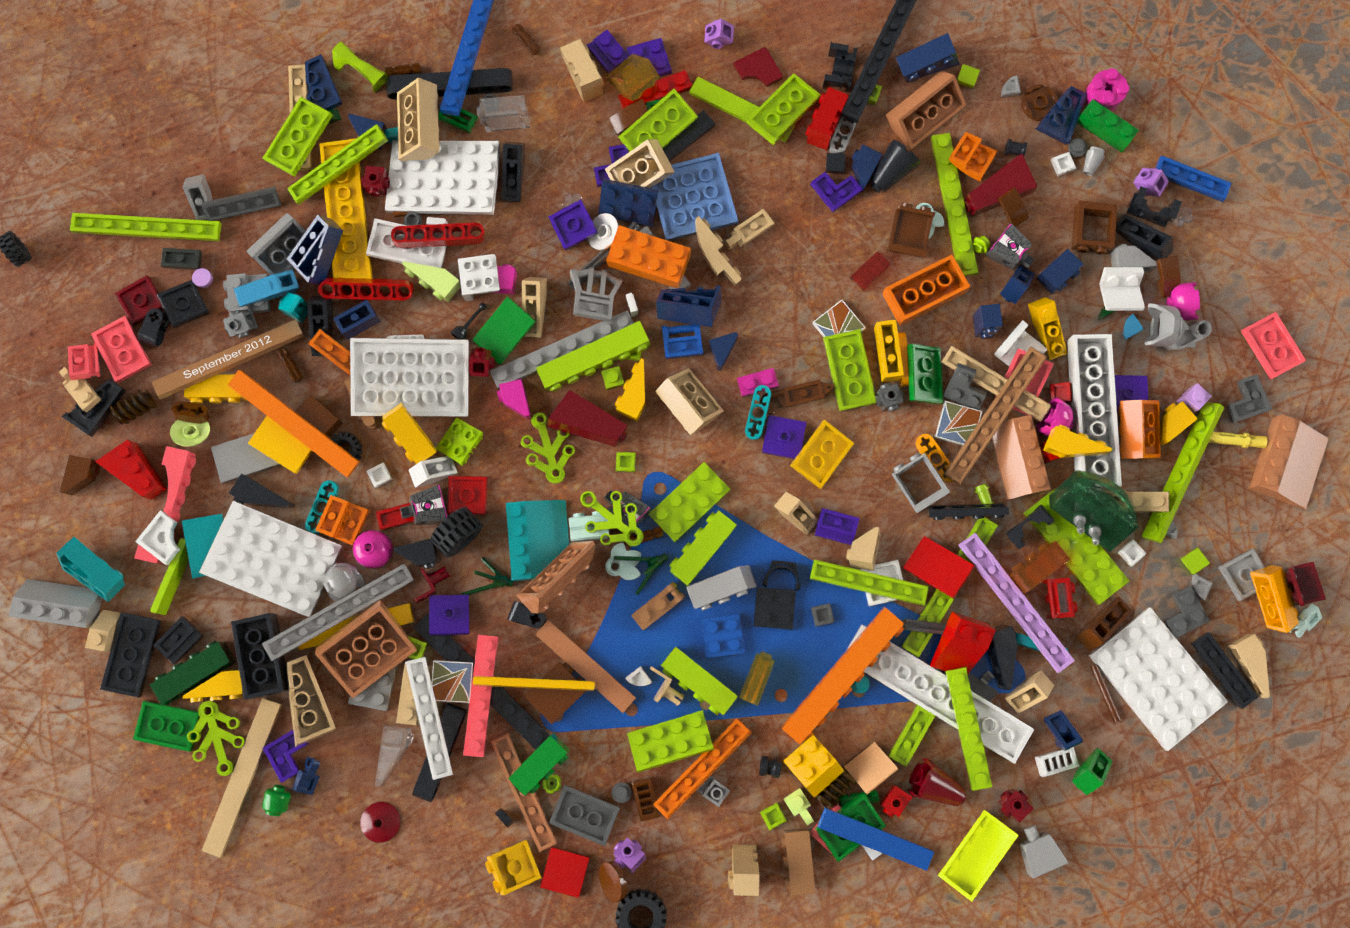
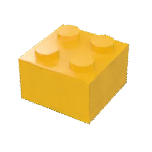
(813, 766)

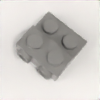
(236, 280)

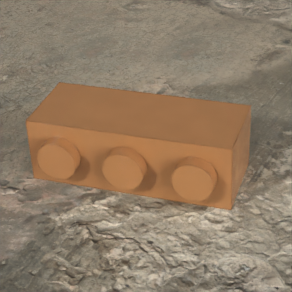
(798, 862)

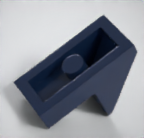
(1062, 730)

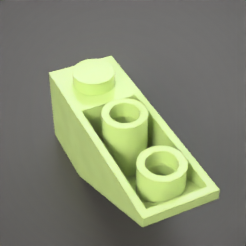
(437, 279)

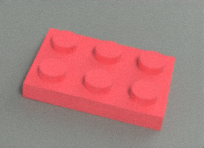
(1273, 345)
(121, 349)
(1038, 381)

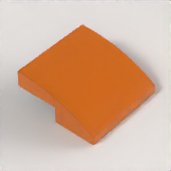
(972, 156)
(342, 520)

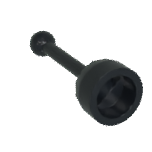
(460, 332)

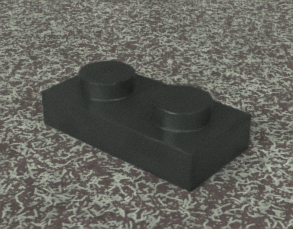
(181, 258)

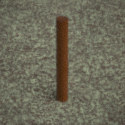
(1105, 692)

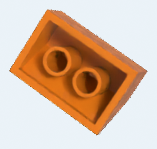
(1139, 429)

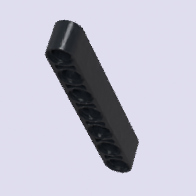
(481, 81)

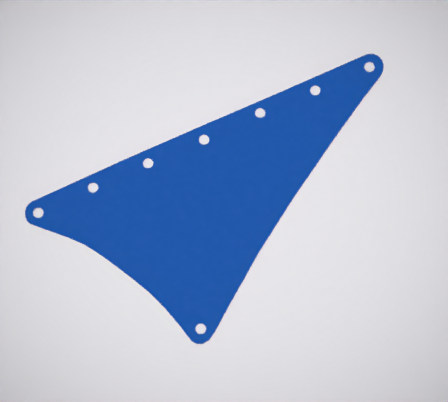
(799, 654)

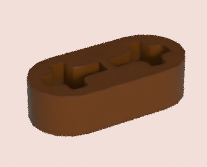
(190, 412)

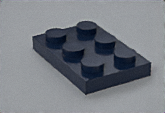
(628, 202)

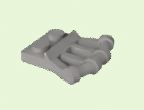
(593, 304)

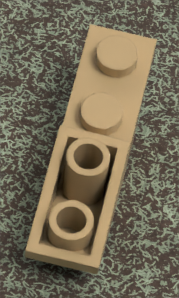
(710, 246)
(1146, 501)

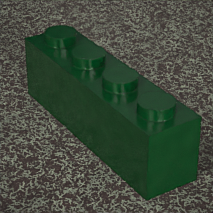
(192, 673)

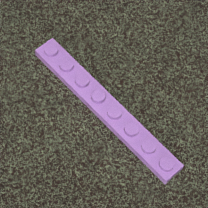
(1016, 603)

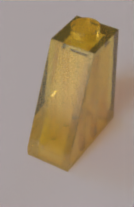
(756, 678)

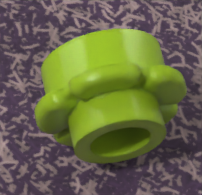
(981, 244)
(552, 788)

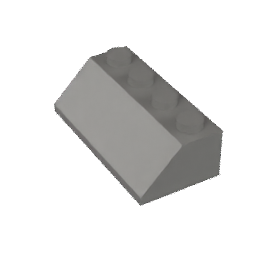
(56, 603)

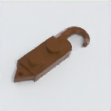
(799, 394)

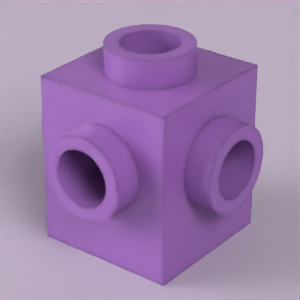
(719, 34)
(1153, 180)
(635, 857)

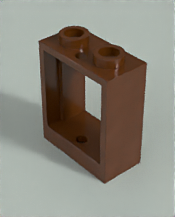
(1098, 210)

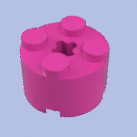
(1107, 89)

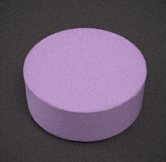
(202, 278)

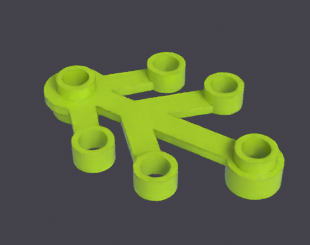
(547, 450)
(614, 521)
(215, 735)

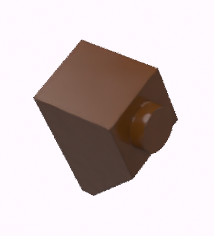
(78, 474)

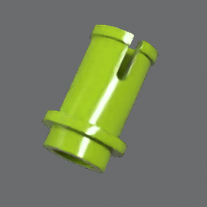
(984, 494)

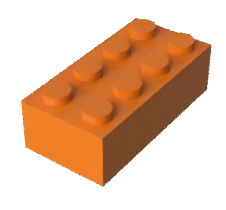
(648, 257)
(926, 290)

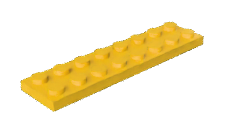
(347, 208)

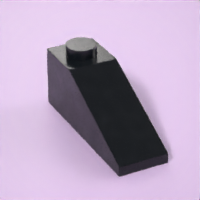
(513, 170)
(1146, 238)
(320, 317)
(253, 493)
(1003, 655)

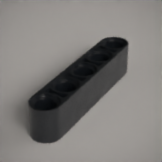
(451, 724)

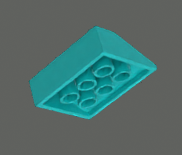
(535, 535)

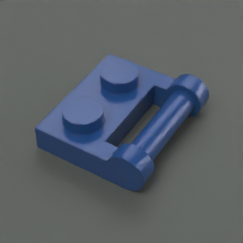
(682, 346)

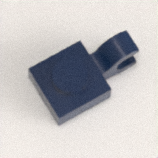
(307, 780)

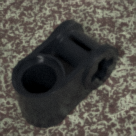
(153, 330)
(520, 614)

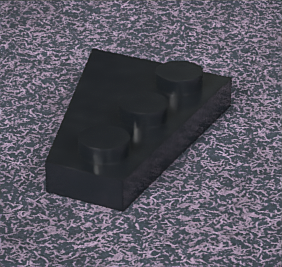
(91, 421)

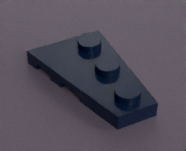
(320, 84)
(1063, 116)

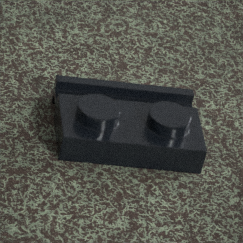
(178, 640)

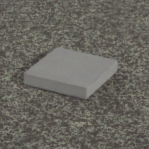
(1238, 573)

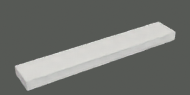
(429, 718)

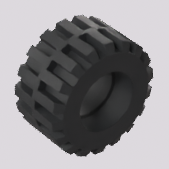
(456, 532)
(644, 898)

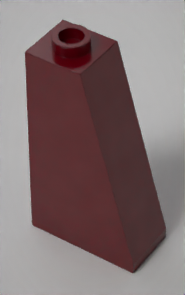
(1013, 175)
(586, 420)

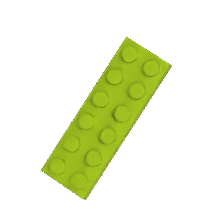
(1087, 561)

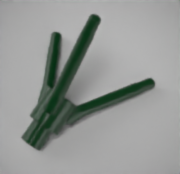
(652, 562)
(498, 579)

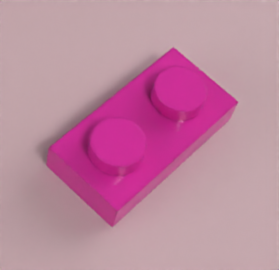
(749, 383)

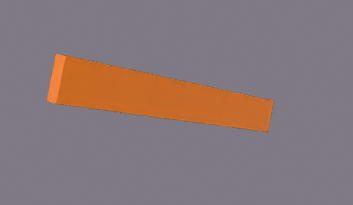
(293, 423)

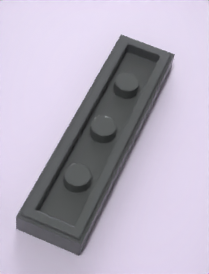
(241, 203)

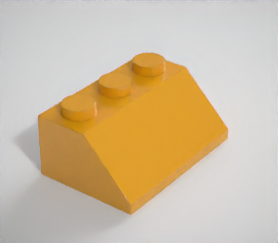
(1275, 598)

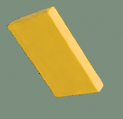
(280, 445)
(822, 454)

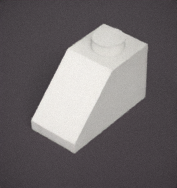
(432, 471)

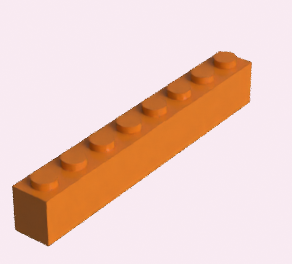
(843, 675)

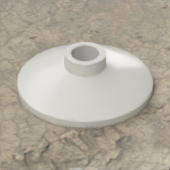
(606, 227)

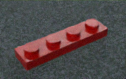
(678, 81)

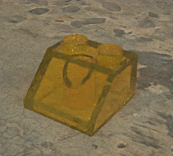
(633, 76)

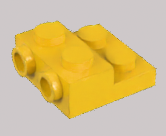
(512, 868)

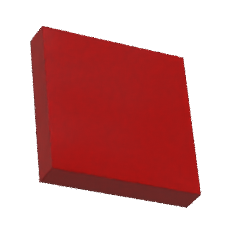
(467, 492)
(565, 872)

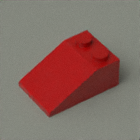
(962, 643)

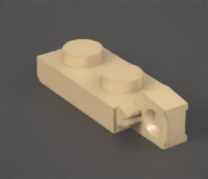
(750, 229)
(80, 391)

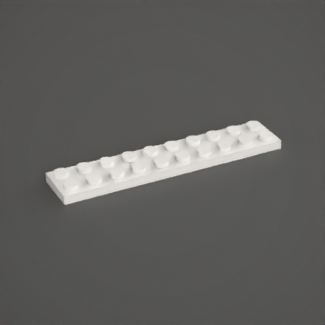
(931, 691)

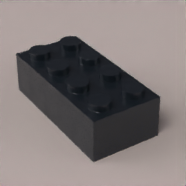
(257, 672)

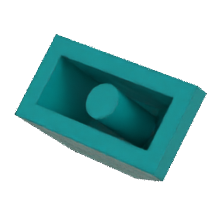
(294, 307)

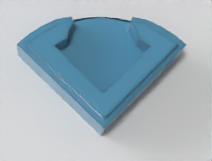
(1131, 327)

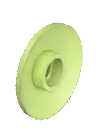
(189, 433)

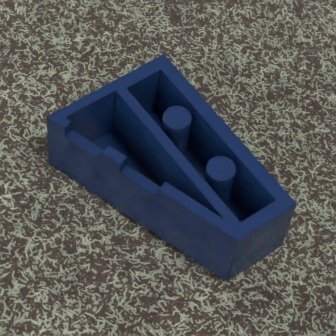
(928, 58)
(316, 249)
(689, 307)

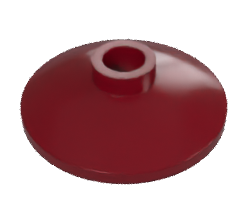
(390, 822)

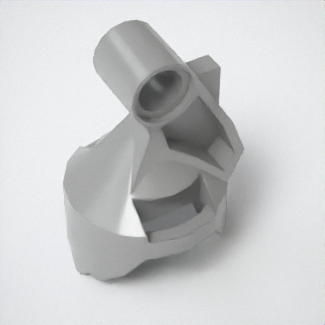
(1173, 330)

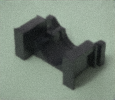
(842, 66)
(1139, 208)
(1039, 515)

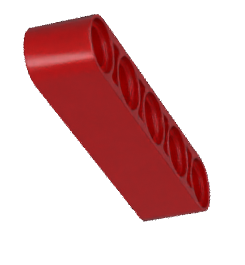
(429, 231)
(358, 292)

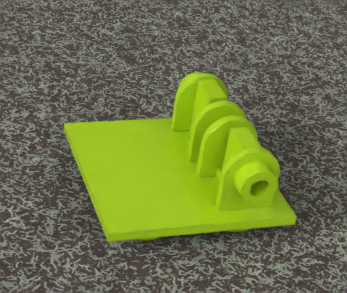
(459, 441)

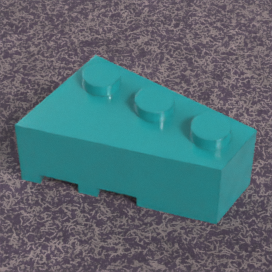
(90, 569)

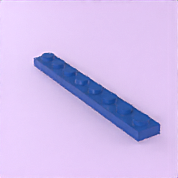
(466, 57)

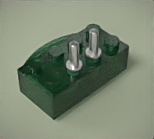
(1094, 509)

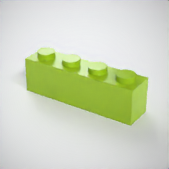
(702, 548)
(699, 681)

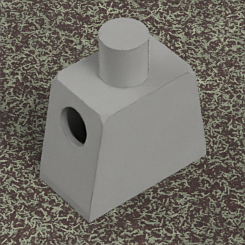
(1040, 853)

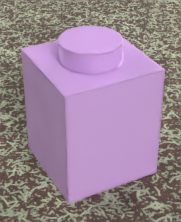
(1194, 397)

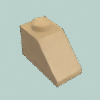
(796, 512)
(864, 550)
(103, 631)
(1030, 692)

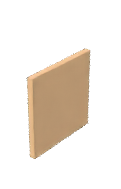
(870, 768)

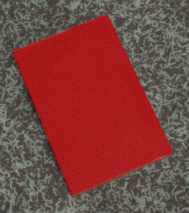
(938, 567)

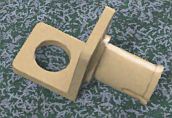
(667, 691)

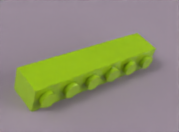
(593, 356)

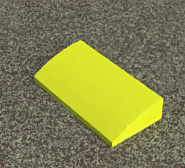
(978, 855)

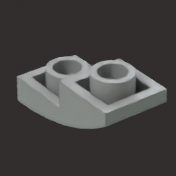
(713, 791)

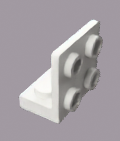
(478, 275)
(1121, 288)
(1018, 339)

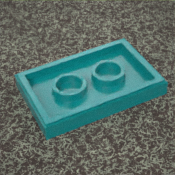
(199, 537)

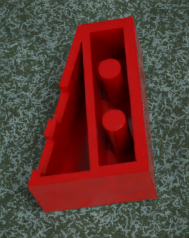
(826, 118)
(133, 468)

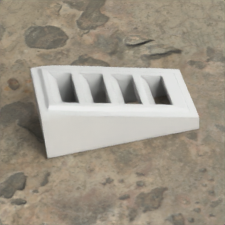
(1040, 761)

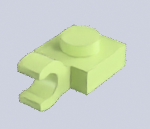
(797, 804)

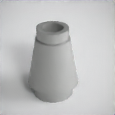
(1093, 160)

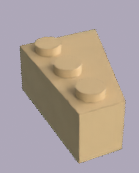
(582, 70)
(745, 871)

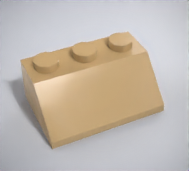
(689, 401)
(407, 710)

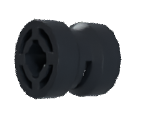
(774, 769)

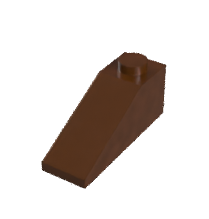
(1103, 624)

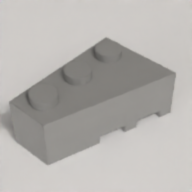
(721, 587)

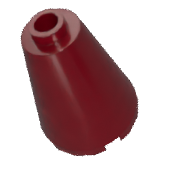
(935, 785)

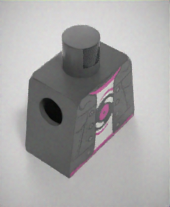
(1011, 248)
(426, 507)
(642, 509)

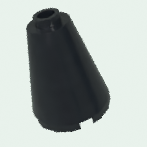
(893, 166)

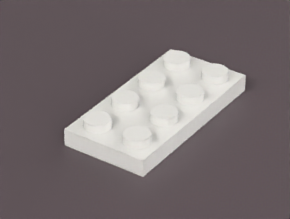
(382, 247)

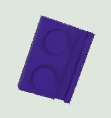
(607, 51)
(836, 526)

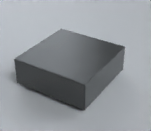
(822, 615)

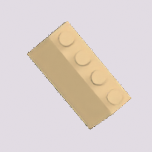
(418, 121)

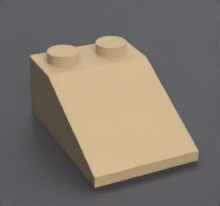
(642, 166)

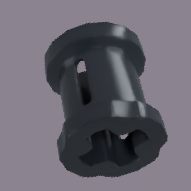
(1015, 148)

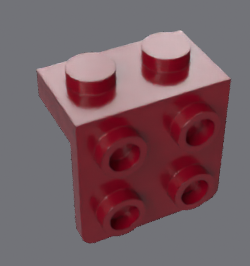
(1306, 583)

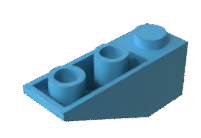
(267, 288)

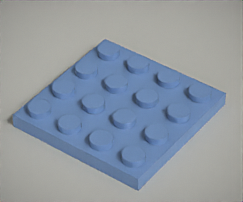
(695, 191)

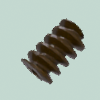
(133, 407)
(834, 788)

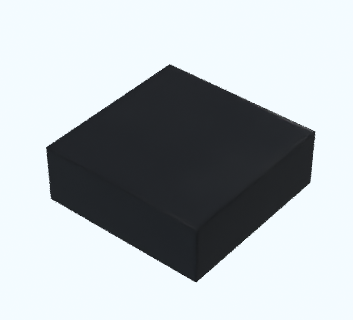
(835, 163)

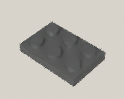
(584, 815)

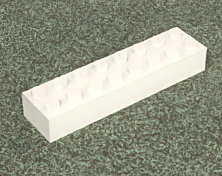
(1095, 401)

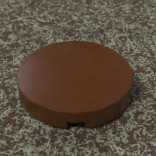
(1038, 101)
(612, 881)

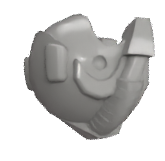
(342, 580)

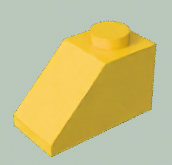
(1174, 421)

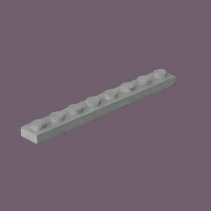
(527, 364)
(337, 612)

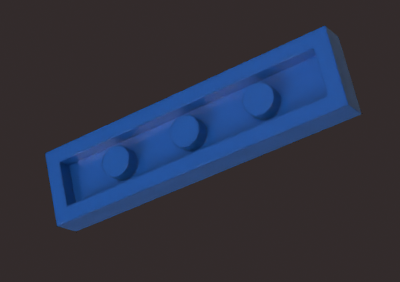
(1193, 179)

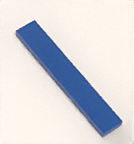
(875, 838)

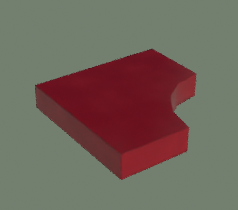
(759, 66)

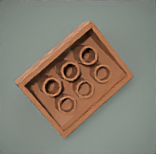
(1289, 461)
(557, 576)
(365, 649)

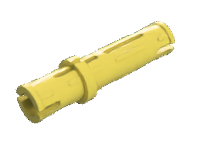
(1244, 440)

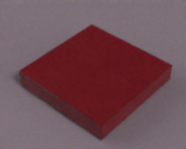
(139, 299)

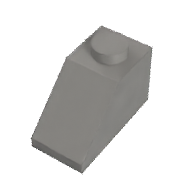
(197, 191)
(1131, 257)

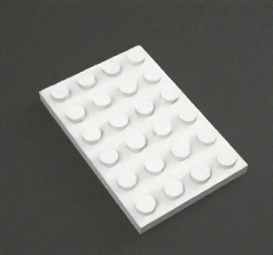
(451, 182)
(420, 373)
(270, 559)
(1158, 679)

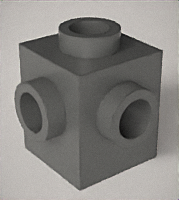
(240, 323)
(886, 403)

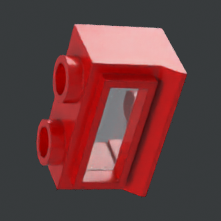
(1060, 598)

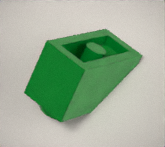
(1092, 772)

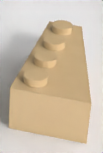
(308, 708)

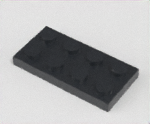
(130, 655)

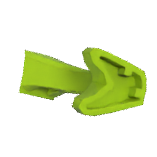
(344, 55)

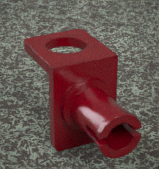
(431, 580)

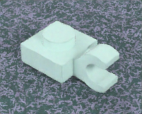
(1307, 619)

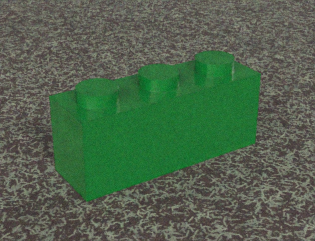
(1107, 126)
(540, 765)

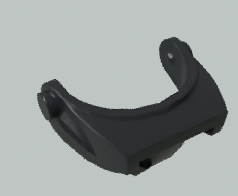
(790, 566)

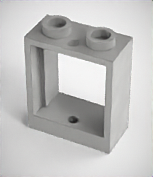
(901, 468)

